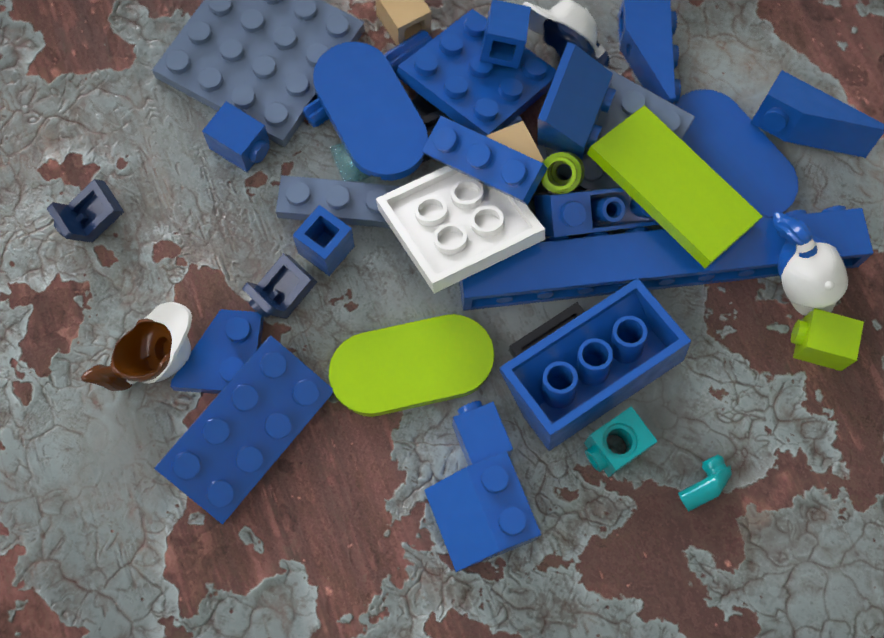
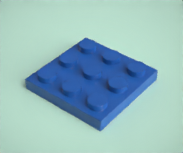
(469, 90)

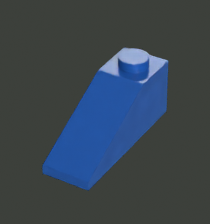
(815, 119)

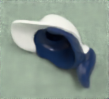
(565, 24)

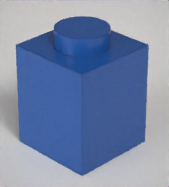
(505, 34)
(237, 137)
(324, 240)
(480, 432)

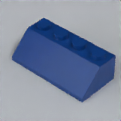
(594, 363)

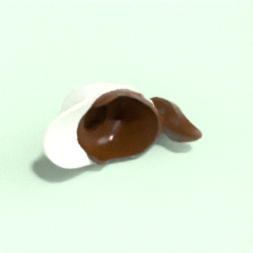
(148, 351)

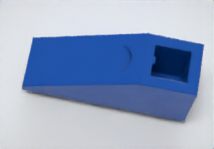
(648, 46)
(589, 212)

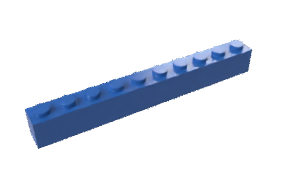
(606, 262)

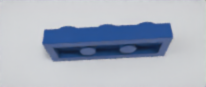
(484, 160)

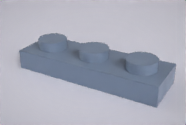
(347, 200)

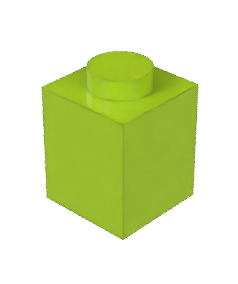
(827, 339)

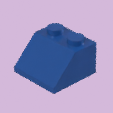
(575, 103)
(482, 512)

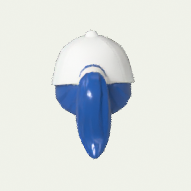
(809, 267)

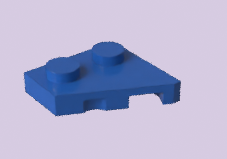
(220, 352)

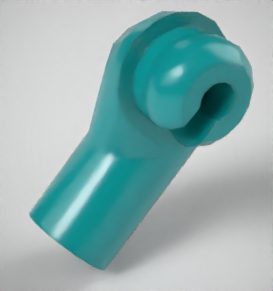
(709, 487)

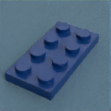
(244, 429)

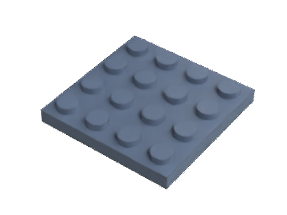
(256, 57)

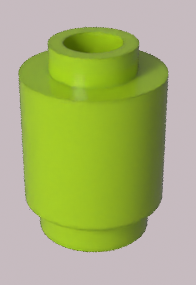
(551, 178)

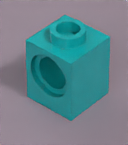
(633, 432)

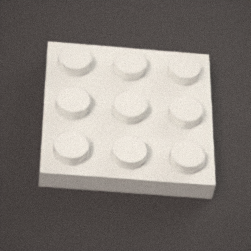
(457, 225)

